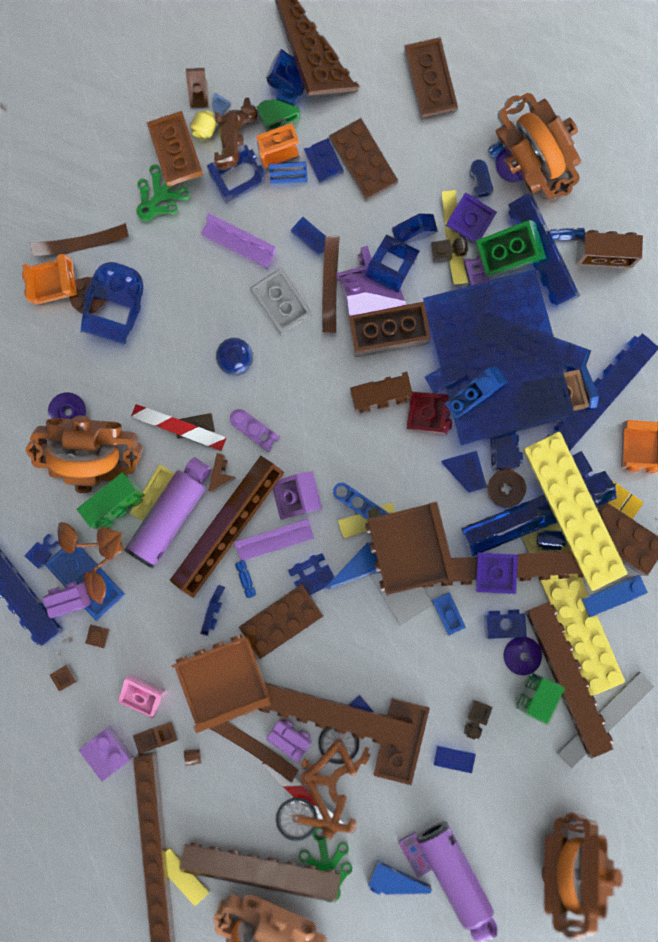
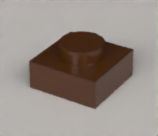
(97, 636)
(63, 678)

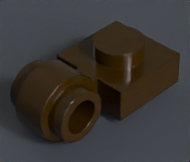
(443, 250)
(479, 714)

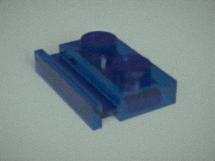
(323, 160)

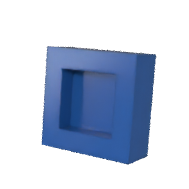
(287, 97)

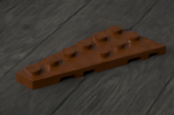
(313, 54)

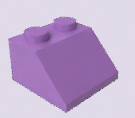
(296, 495)
(105, 753)

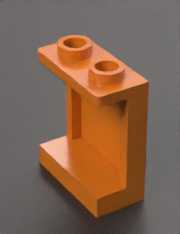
(278, 145)
(49, 280)
(640, 446)

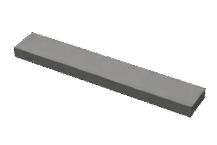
(612, 713)

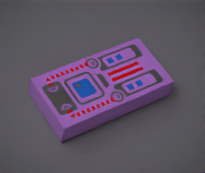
(415, 855)

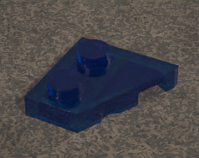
(467, 471)
(213, 608)

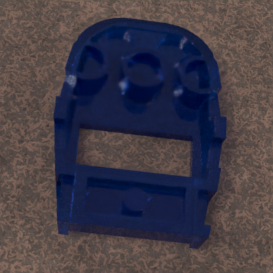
(117, 285)

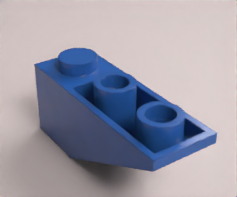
(476, 391)

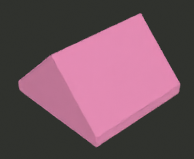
(141, 695)

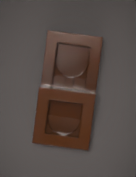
(154, 737)

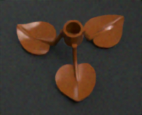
(109, 547)

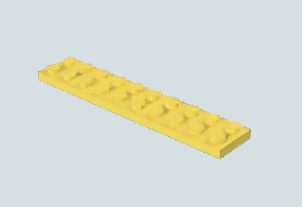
(582, 631)

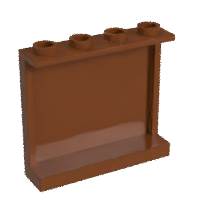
(222, 683)

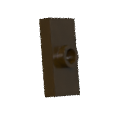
(203, 421)

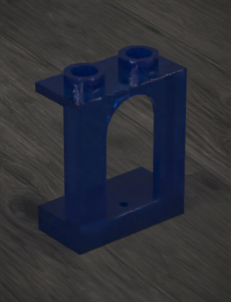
(246, 157)
(386, 275)

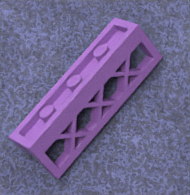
(239, 241)
(274, 540)

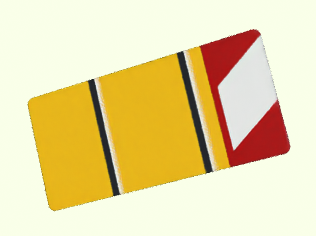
(626, 502)

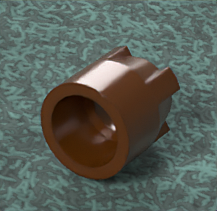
(192, 757)

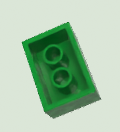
(511, 249)
(111, 502)
(539, 698)

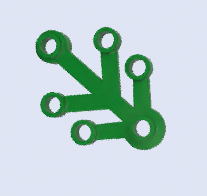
(160, 194)
(325, 864)

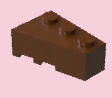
(381, 393)

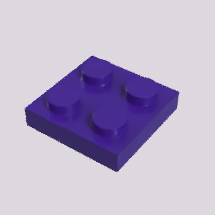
(471, 218)
(496, 573)

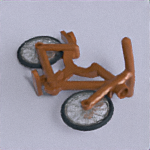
(297, 816)

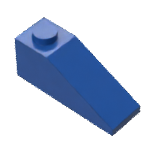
(358, 567)
(614, 595)
(392, 881)

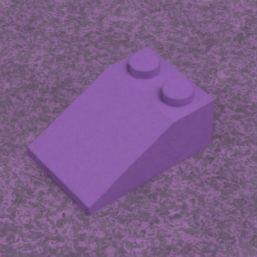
(367, 295)

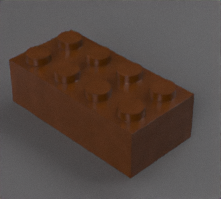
(389, 329)
(633, 542)

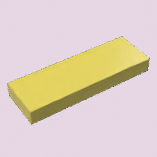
(152, 491)
(356, 524)
(187, 883)

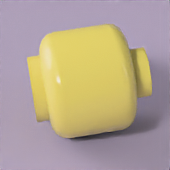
(203, 125)

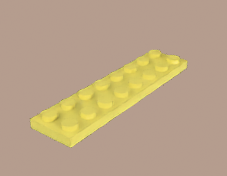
(575, 511)

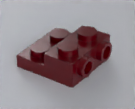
(429, 413)

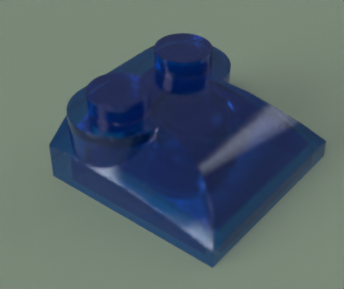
(285, 73)

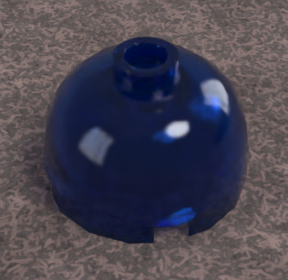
(234, 356)

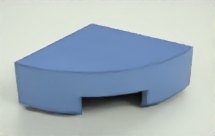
(220, 104)

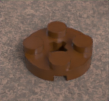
(78, 300)
(512, 479)

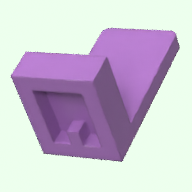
(364, 259)

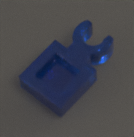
(40, 553)

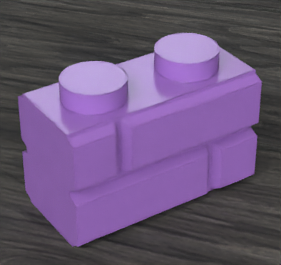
(66, 600)
(289, 739)

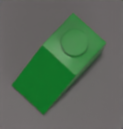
(276, 114)

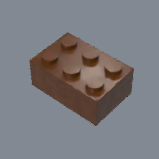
(609, 249)

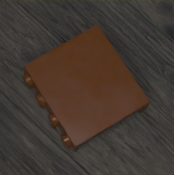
(410, 549)

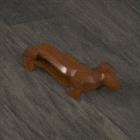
(229, 131)

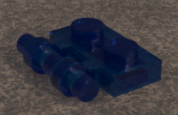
(316, 580)

